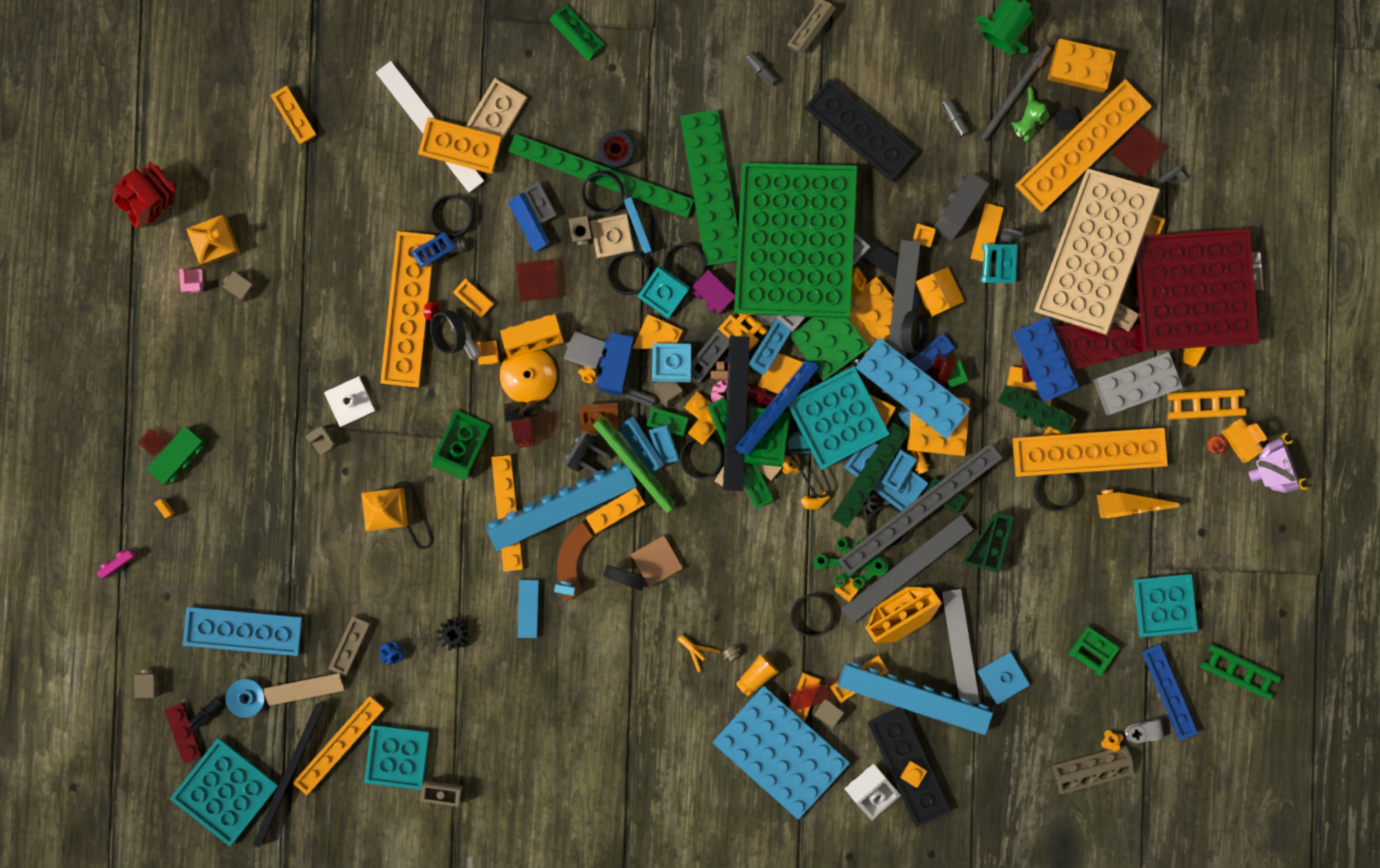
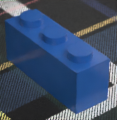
(614, 364)

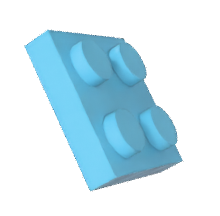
(671, 362)

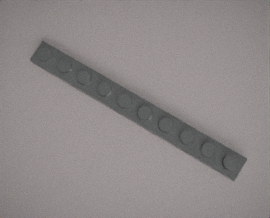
(919, 509)

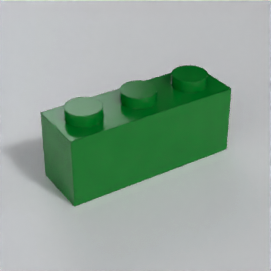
(176, 456)

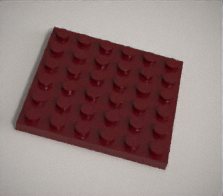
(1196, 290)

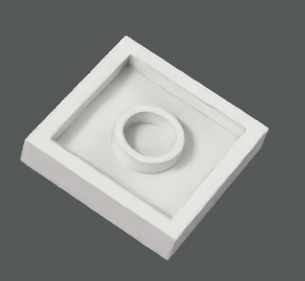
(349, 401)

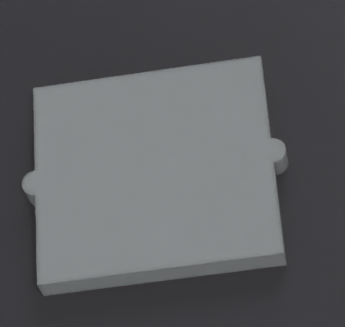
(584, 350)

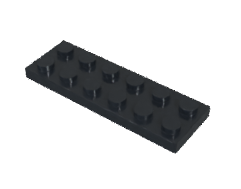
(860, 130)
(898, 747)

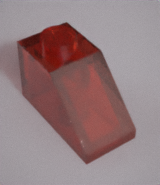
(523, 432)

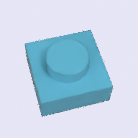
(565, 588)

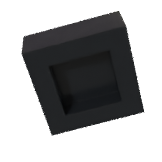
(1066, 119)

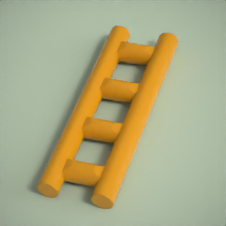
(1215, 412)

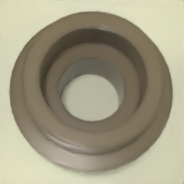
(731, 653)

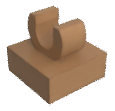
(719, 374)

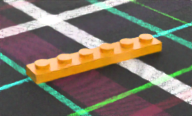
(505, 503)
(338, 745)

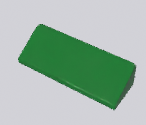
(577, 32)

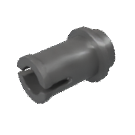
(459, 246)

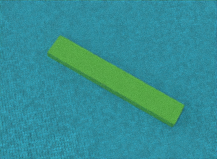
(634, 463)

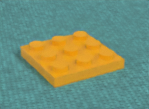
(872, 312)
(927, 440)

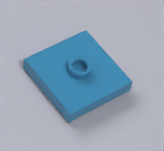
(1003, 678)

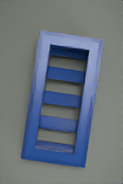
(429, 244)

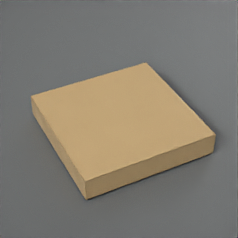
(612, 236)

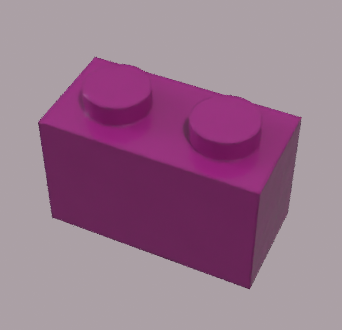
(712, 292)

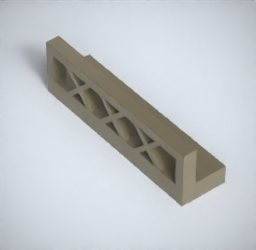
(1093, 766)

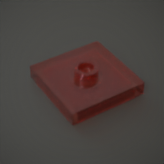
(1138, 150)
(536, 280)

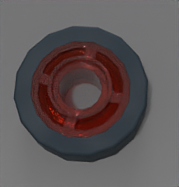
(616, 160)

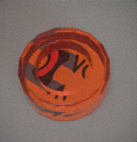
(1216, 444)

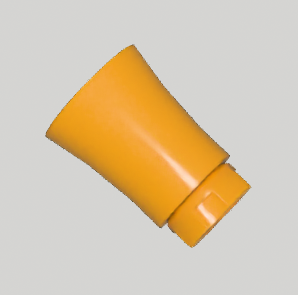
(757, 675)

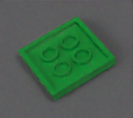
(829, 343)

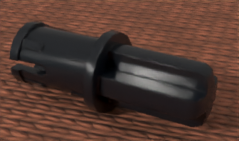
(206, 713)

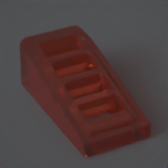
(942, 369)

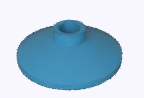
(238, 705)

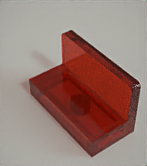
(808, 696)

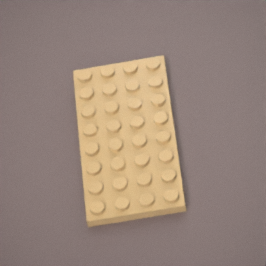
(1097, 251)

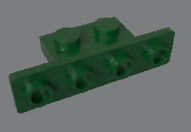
(1035, 410)

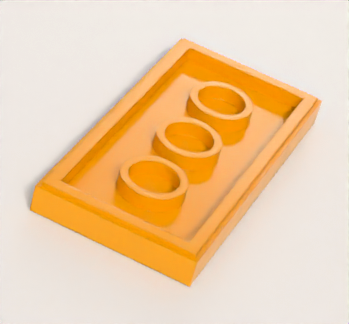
(460, 145)

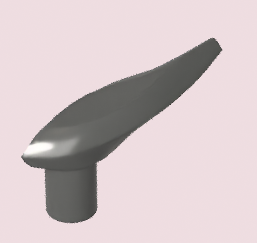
(1168, 176)

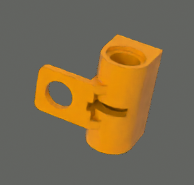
(1244, 439)

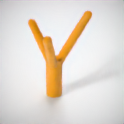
(694, 650)

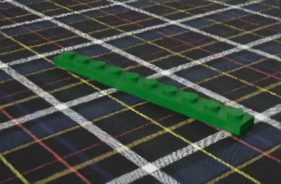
(583, 168)

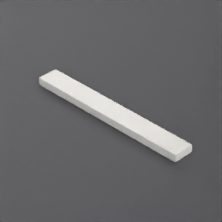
(419, 113)

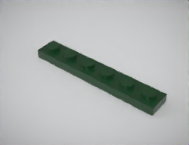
(869, 475)

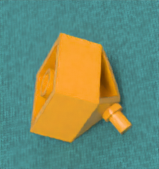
(213, 240)
(384, 509)

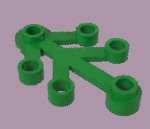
(870, 566)

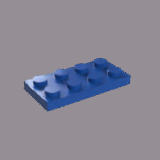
(1045, 359)

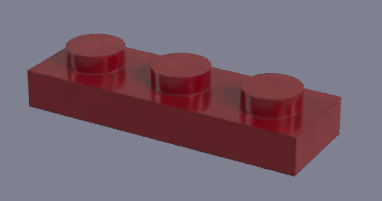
(183, 733)

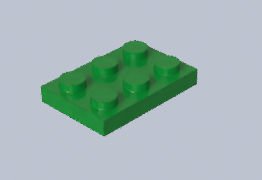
(772, 445)

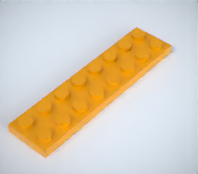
(1083, 146)
(406, 313)
(1089, 452)

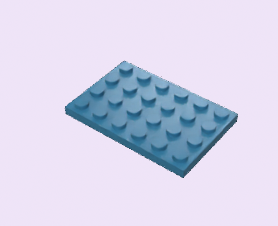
(781, 752)

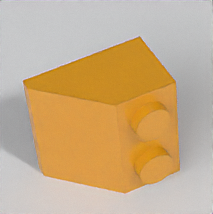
(939, 292)

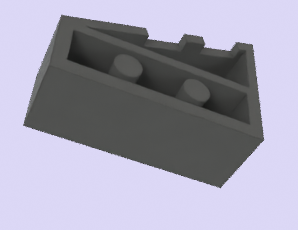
(960, 205)

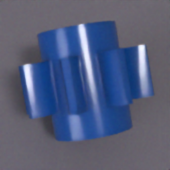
(391, 653)

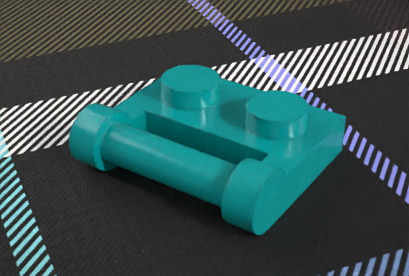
(1005, 263)

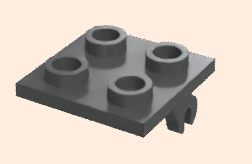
(582, 445)

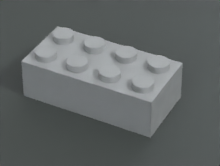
(1137, 383)

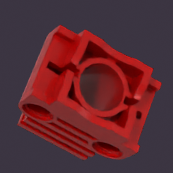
(144, 194)

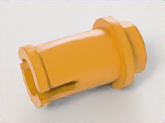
(920, 464)

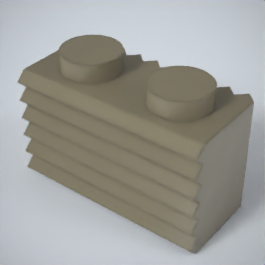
(441, 793)

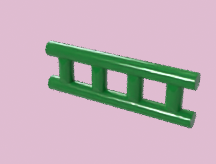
(1246, 682)

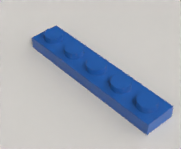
(1169, 692)

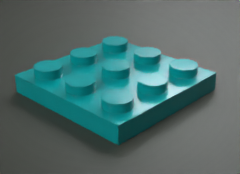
(1165, 605)
(396, 757)

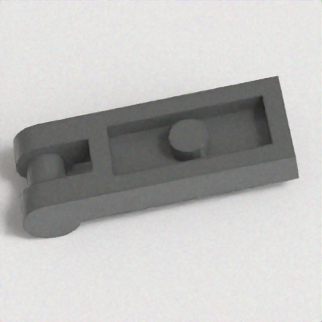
(709, 355)

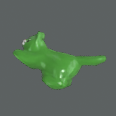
(1034, 115)

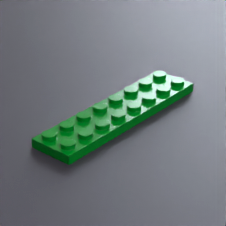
(711, 187)

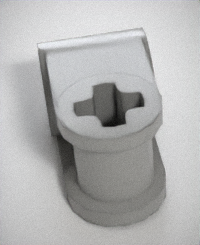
(1147, 731)

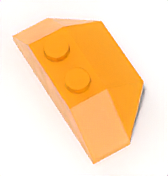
(902, 614)

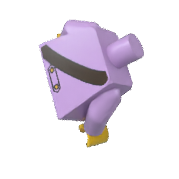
(1277, 467)

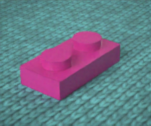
(110, 567)

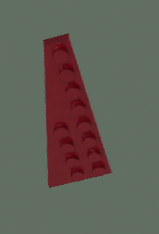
(1088, 347)

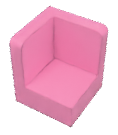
(191, 281)

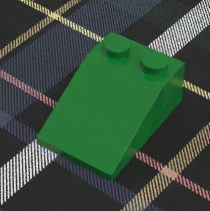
(460, 445)

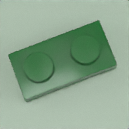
(675, 423)

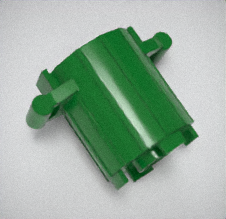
(1007, 25)

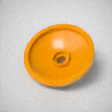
(534, 388)

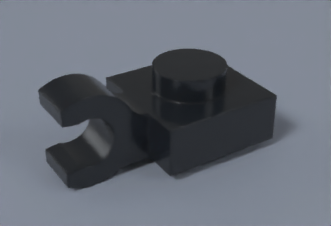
(517, 411)

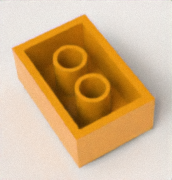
(1081, 65)

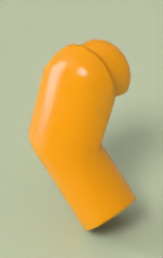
(814, 503)

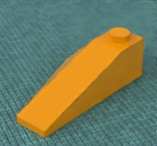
(1123, 504)

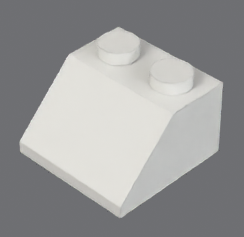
(872, 792)

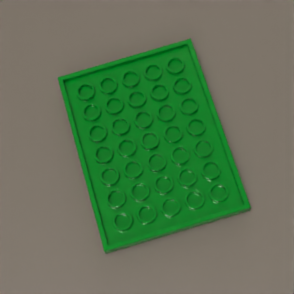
(796, 240)

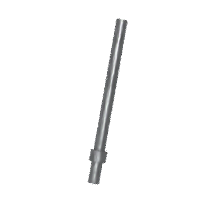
(1036, 63)

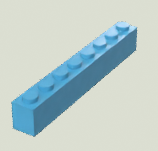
(560, 506)
(915, 698)

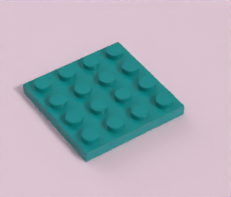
(837, 418)
(224, 792)

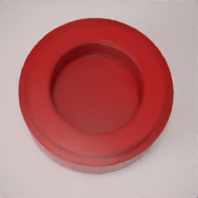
(430, 310)

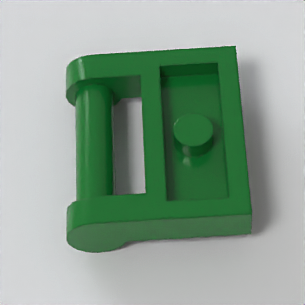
(1097, 645)

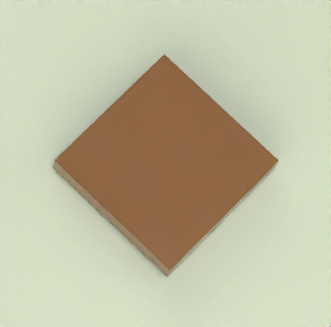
(656, 561)

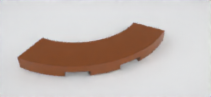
(569, 555)

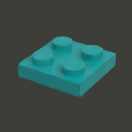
(663, 291)

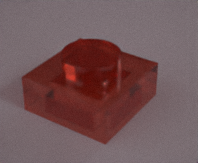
(151, 442)

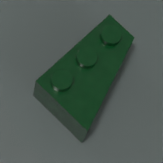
(992, 544)

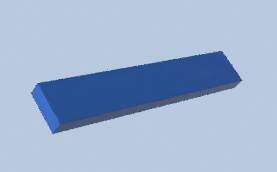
(776, 407)

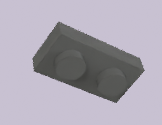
(539, 203)

